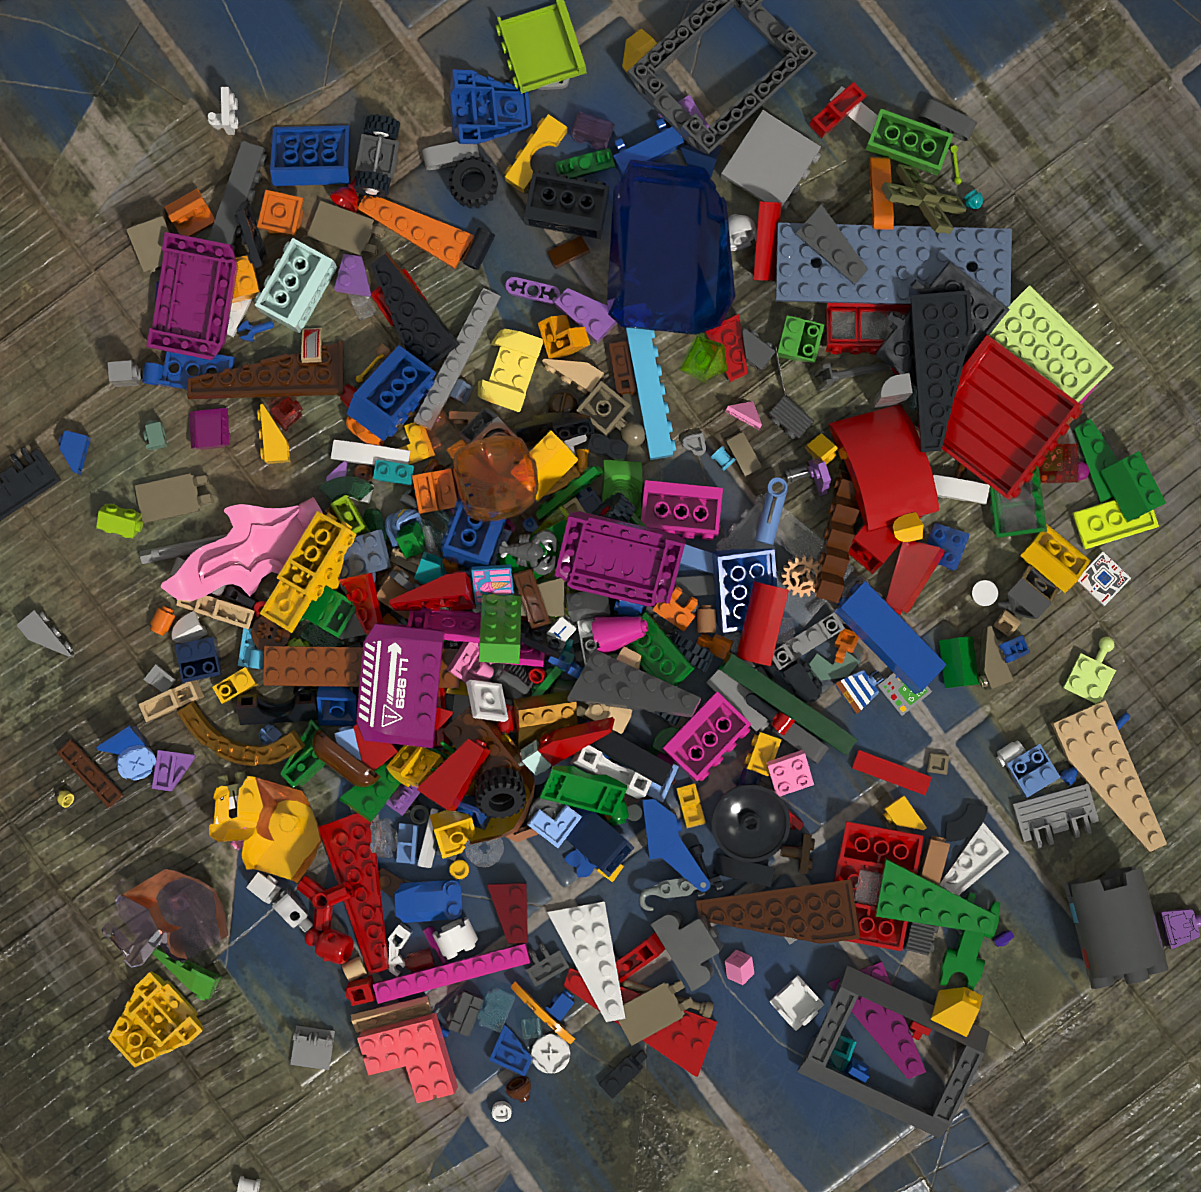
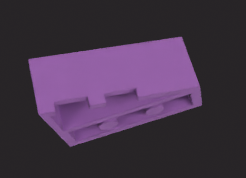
(586, 313)

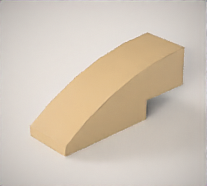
(171, 700)

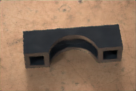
(255, 710)

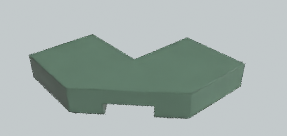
(826, 671)

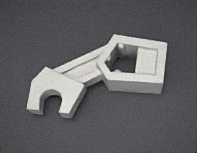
(394, 957)

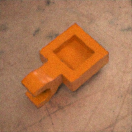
(845, 642)
(718, 644)

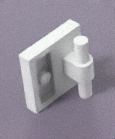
(227, 117)

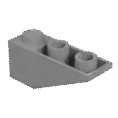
(38, 630)

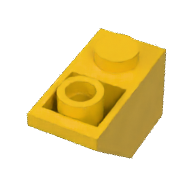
(822, 449)
(235, 685)

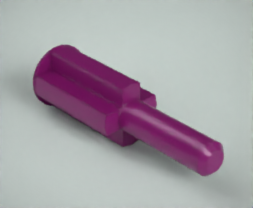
(428, 931)

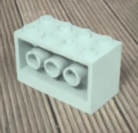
(307, 291)

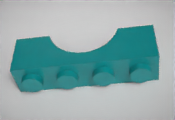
(431, 568)

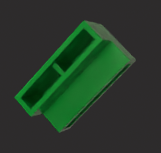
(960, 662)

